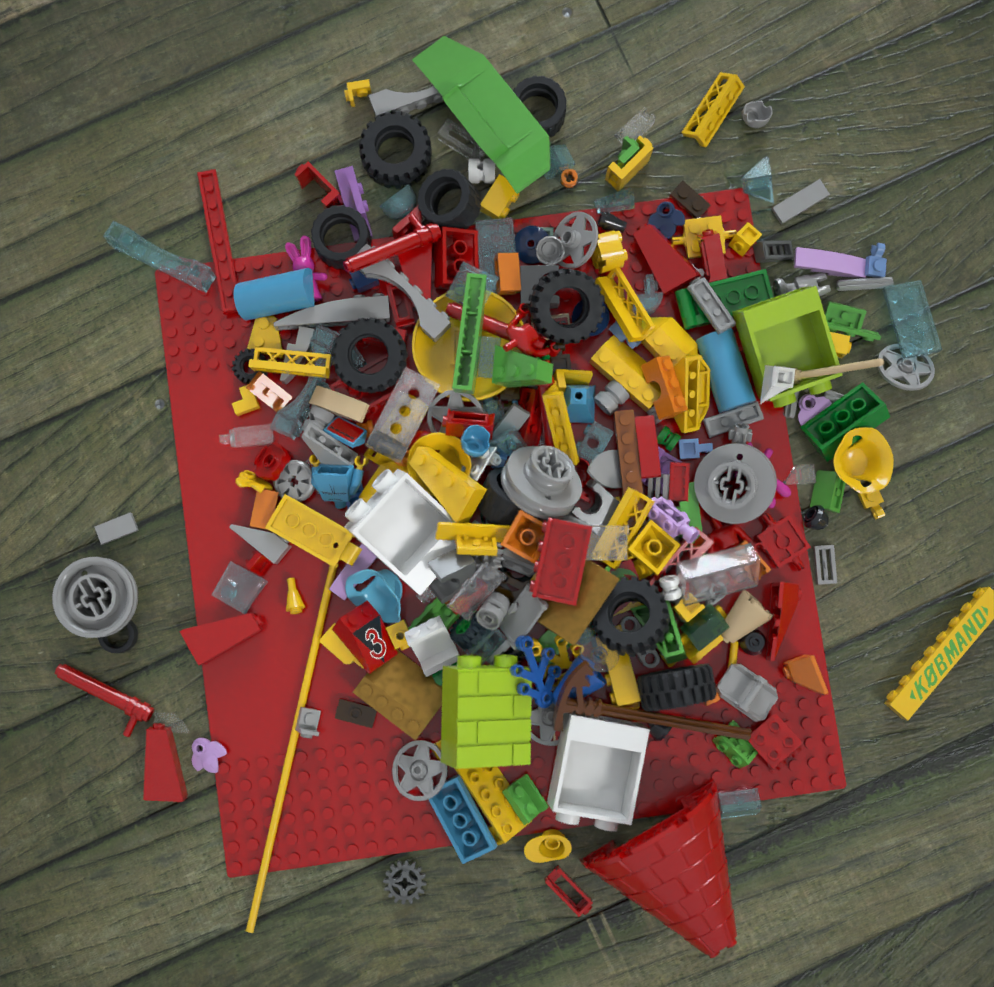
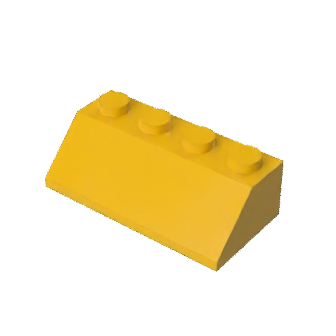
(623, 364)

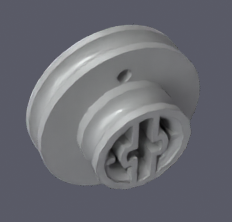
(541, 481)
(759, 483)
(76, 597)

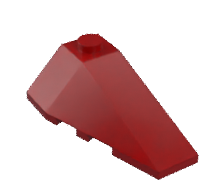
(782, 607)

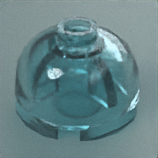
(400, 204)

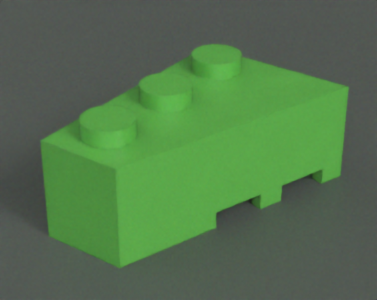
(519, 370)
(672, 646)

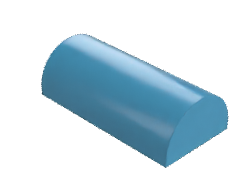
(274, 294)
(727, 370)
(462, 820)

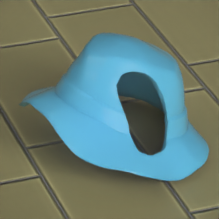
(382, 592)

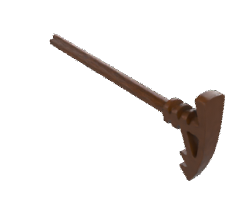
(578, 679)

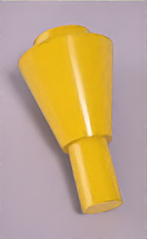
(294, 601)

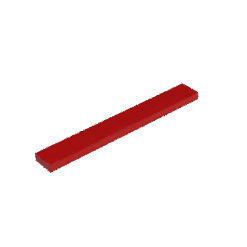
(218, 239)

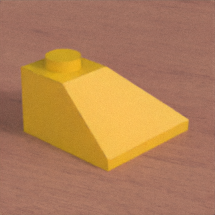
(653, 547)

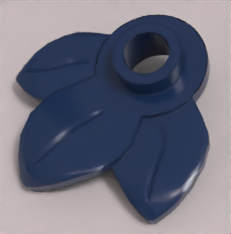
(667, 222)

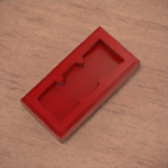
(679, 481)

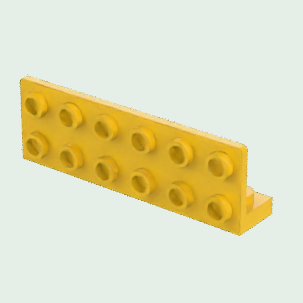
(486, 788)

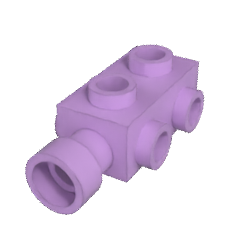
(672, 520)

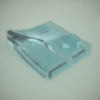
(457, 288)
(238, 587)

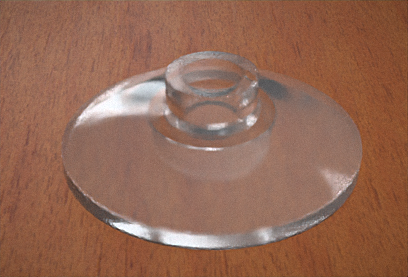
(594, 647)

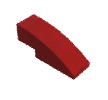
(647, 447)

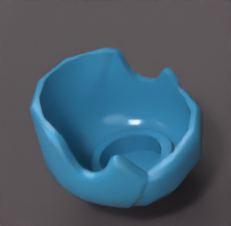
(475, 441)

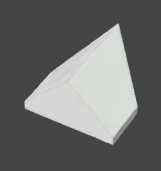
(776, 380)

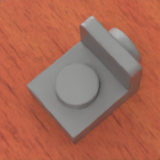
(308, 722)

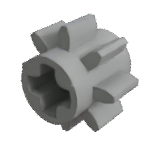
(740, 433)

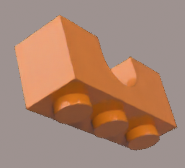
(671, 399)

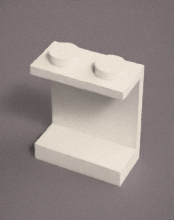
(432, 645)

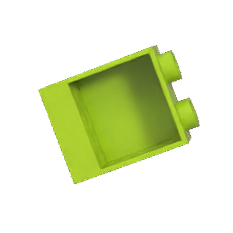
(788, 334)
(484, 714)

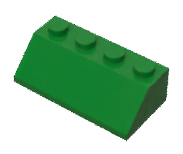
(854, 410)

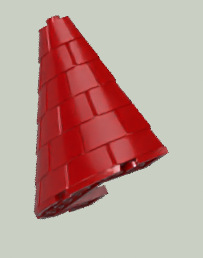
(677, 872)

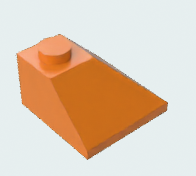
(524, 536)
(806, 673)

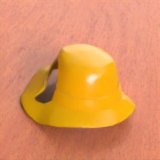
(449, 448)
(865, 460)

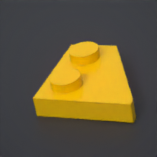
(265, 335)

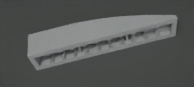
(338, 313)

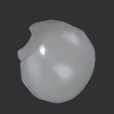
(756, 114)
(550, 250)

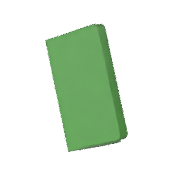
(828, 491)

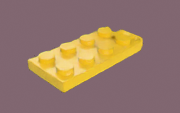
(313, 532)

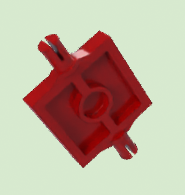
(783, 541)

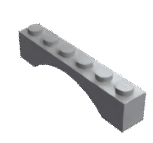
(405, 102)
(431, 320)

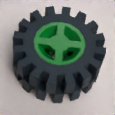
(466, 632)

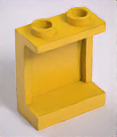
(620, 177)

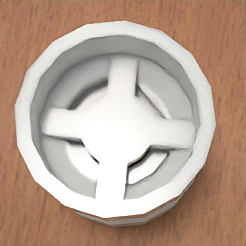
(670, 587)

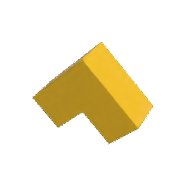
(247, 404)

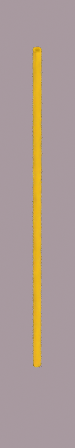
(290, 752)

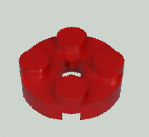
(271, 470)

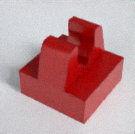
(257, 563)

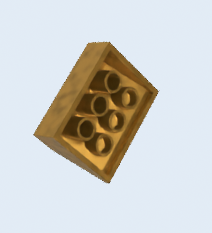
(571, 620)
(402, 694)

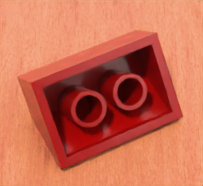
(450, 252)

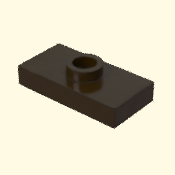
(356, 713)

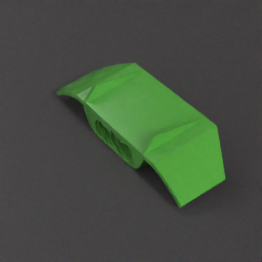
(488, 110)

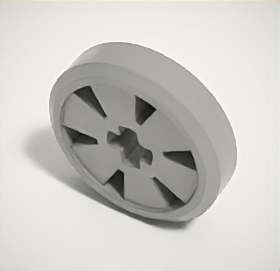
(303, 474)

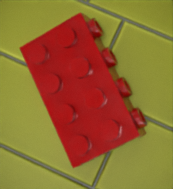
(376, 399)
(561, 561)

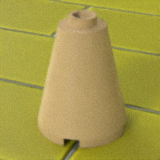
(745, 617)

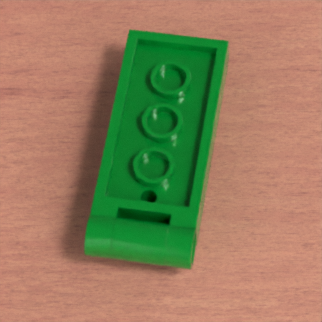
(733, 293)

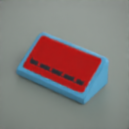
(346, 432)

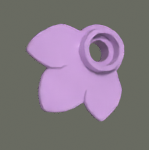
(818, 404)
(209, 755)

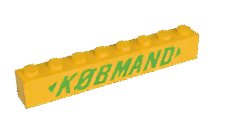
(943, 654)

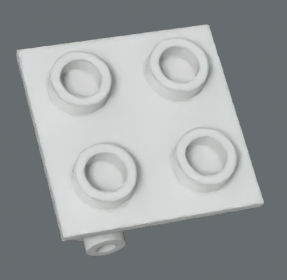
(479, 463)

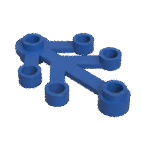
(537, 672)

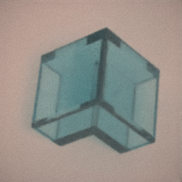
(559, 160)

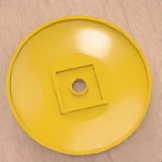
(438, 359)

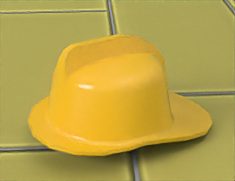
(548, 847)

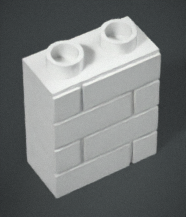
(401, 527)
(597, 770)

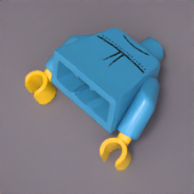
(337, 481)

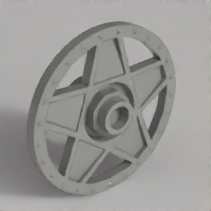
(576, 238)
(905, 369)
(455, 403)
(543, 718)
(419, 770)

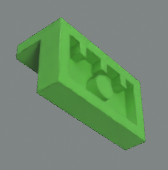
(629, 150)
(737, 750)
(525, 799)

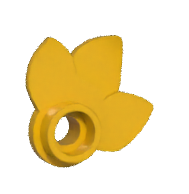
(248, 479)

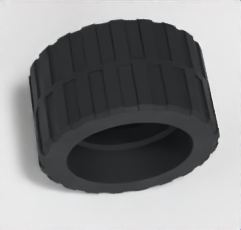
(552, 91)
(436, 187)
(334, 216)
(495, 503)

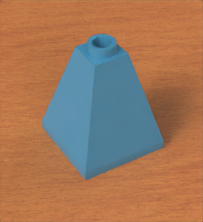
(583, 408)

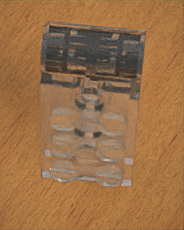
(396, 445)

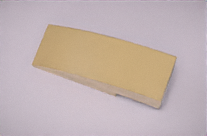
(339, 404)

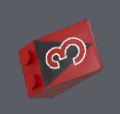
(366, 636)

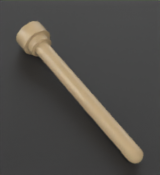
(800, 375)

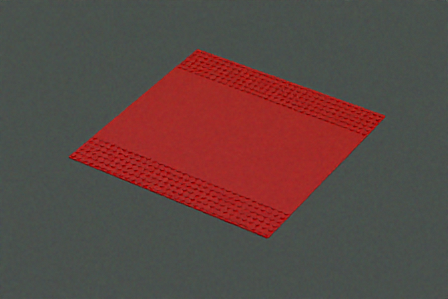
(342, 782)

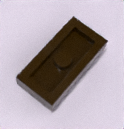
(689, 200)

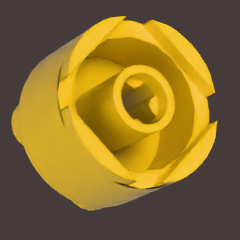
(609, 252)

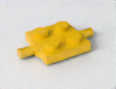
(695, 227)

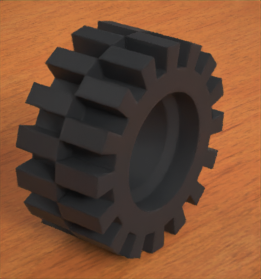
(239, 363)

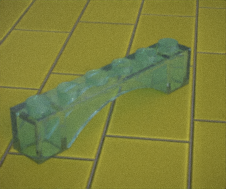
(181, 268)
(290, 418)

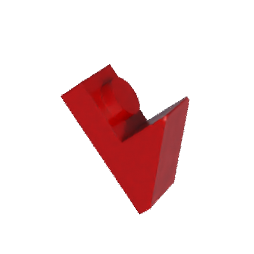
(405, 226)

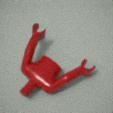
(525, 336)
(726, 537)

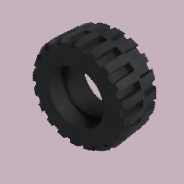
(395, 126)
(591, 309)
(343, 355)
(649, 634)
(676, 687)

